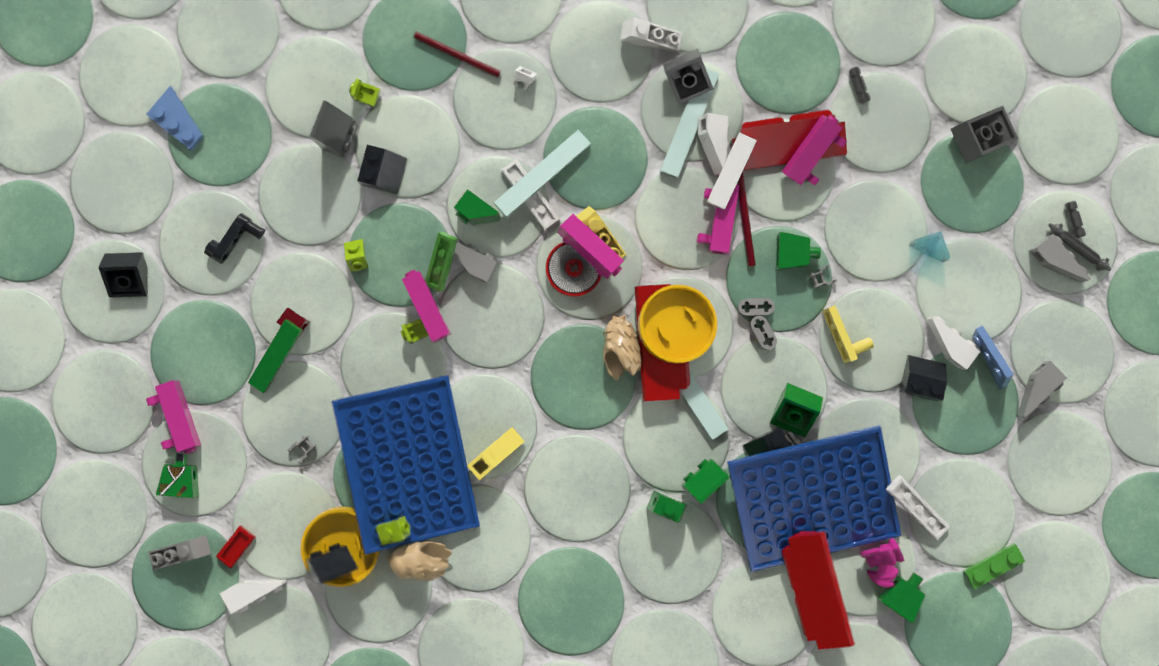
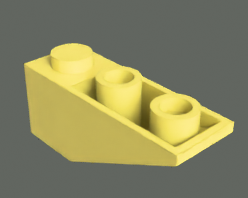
(595, 223)
(495, 453)

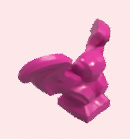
(885, 559)

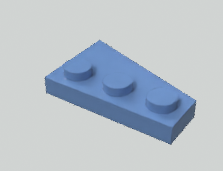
(174, 118)
(998, 367)

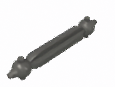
(1080, 247)

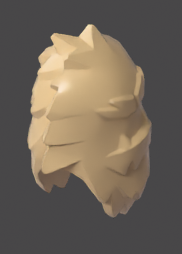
(621, 348)
(420, 561)

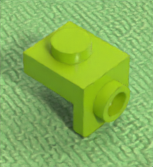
(364, 92)
(355, 255)
(414, 331)
(393, 531)

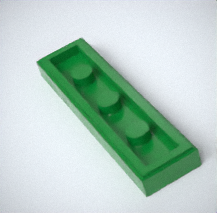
(275, 356)

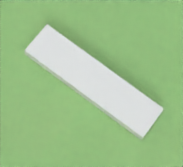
(731, 171)
(536, 203)
(917, 507)

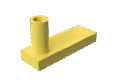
(847, 350)

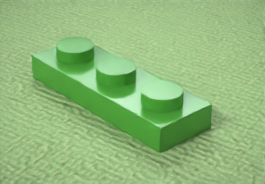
(441, 261)
(994, 566)

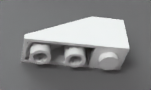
(650, 35)
(713, 137)
(953, 346)
(246, 592)

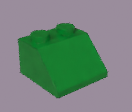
(475, 210)
(796, 410)
(705, 480)

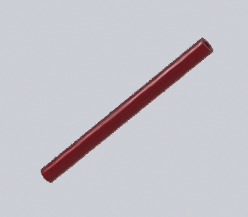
(456, 54)
(746, 222)

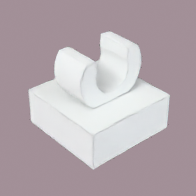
(525, 76)

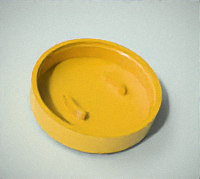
(677, 324)
(341, 527)

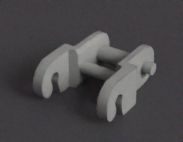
(822, 278)
(306, 453)

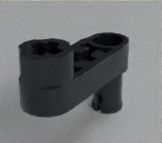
(222, 250)

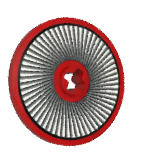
(564, 280)

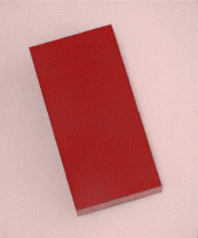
(235, 546)

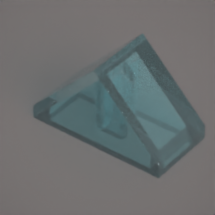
(932, 245)

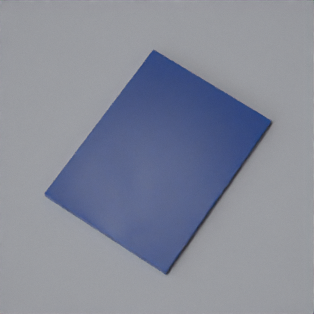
(406, 461)
(815, 487)

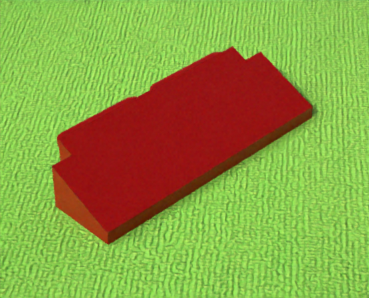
(780, 139)
(659, 378)
(817, 590)

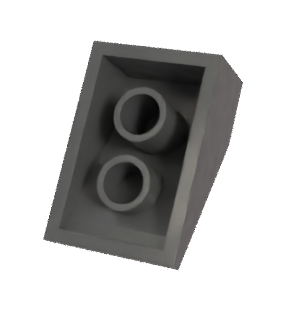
(333, 129)
(984, 134)

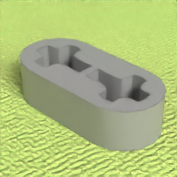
(756, 302)
(759, 335)

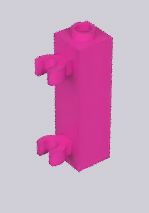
(812, 149)
(722, 225)
(590, 247)
(426, 306)
(177, 416)

